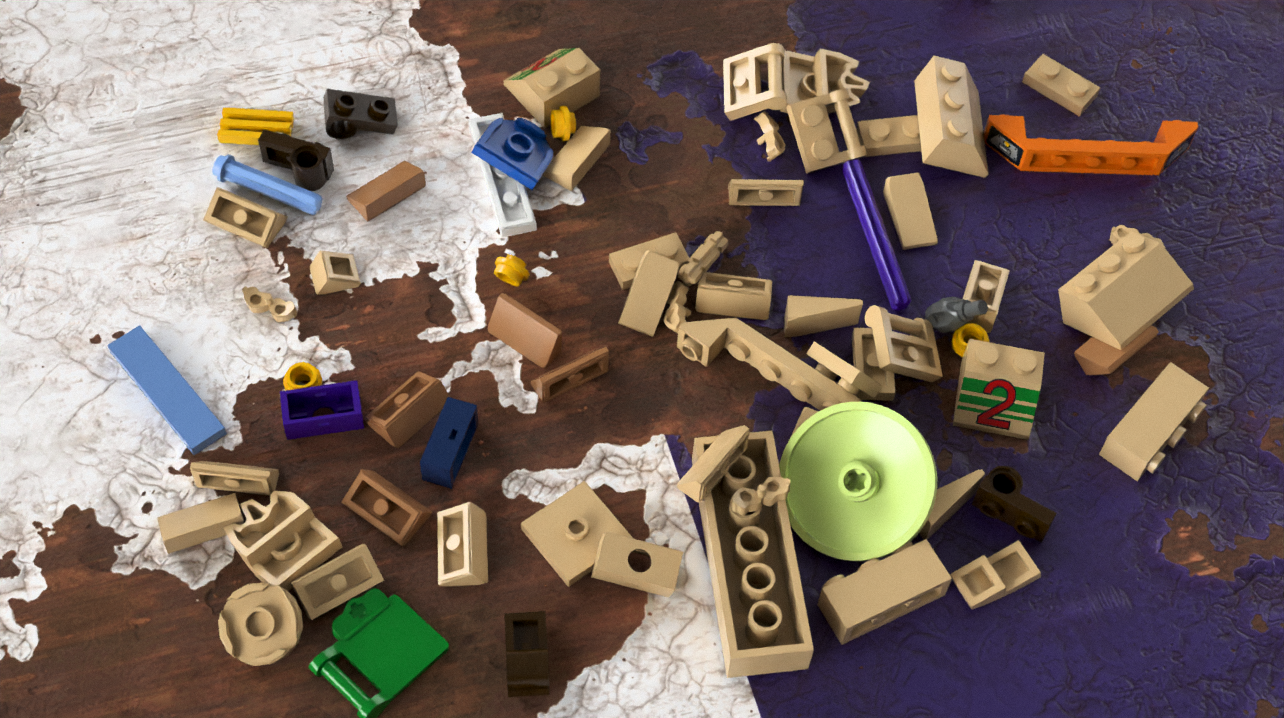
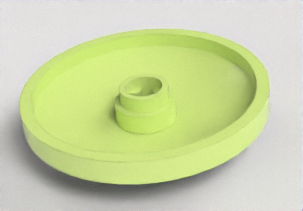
(858, 481)

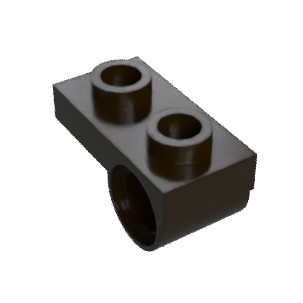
(351, 111)
(309, 160)
(1014, 509)
(526, 654)

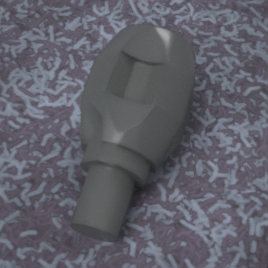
(953, 313)

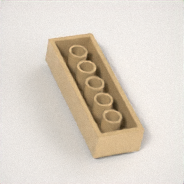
(754, 569)

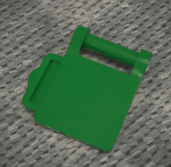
(384, 644)

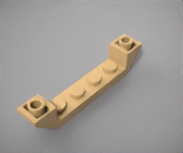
(707, 338)

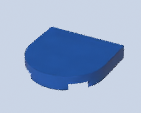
(515, 149)

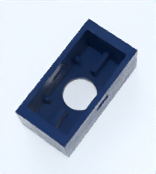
(449, 442)

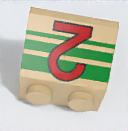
(554, 81)
(998, 389)

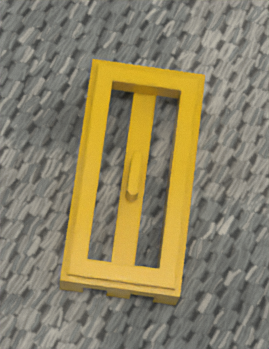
(252, 120)

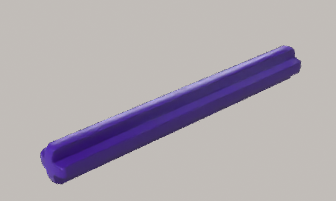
(876, 235)

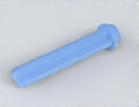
(230, 170)

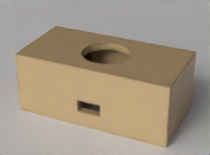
(613, 566)

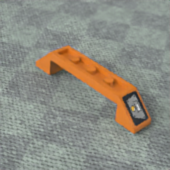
(1008, 138)

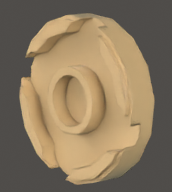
(260, 624)

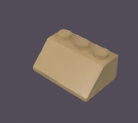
(950, 118)
(1124, 291)

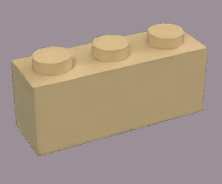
(1155, 422)
(883, 590)

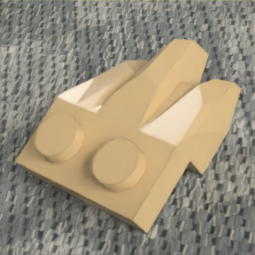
(819, 75)
(282, 539)

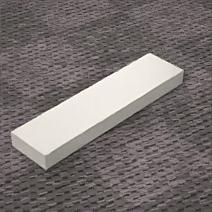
(506, 194)

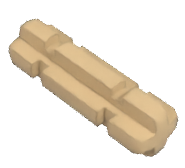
(703, 258)

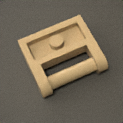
(743, 81)
(815, 133)
(900, 353)

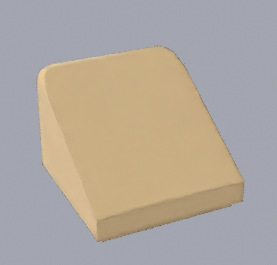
(334, 272)

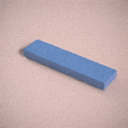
(167, 390)

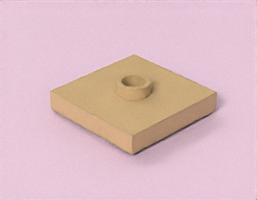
(571, 530)

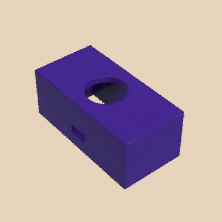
(301, 403)

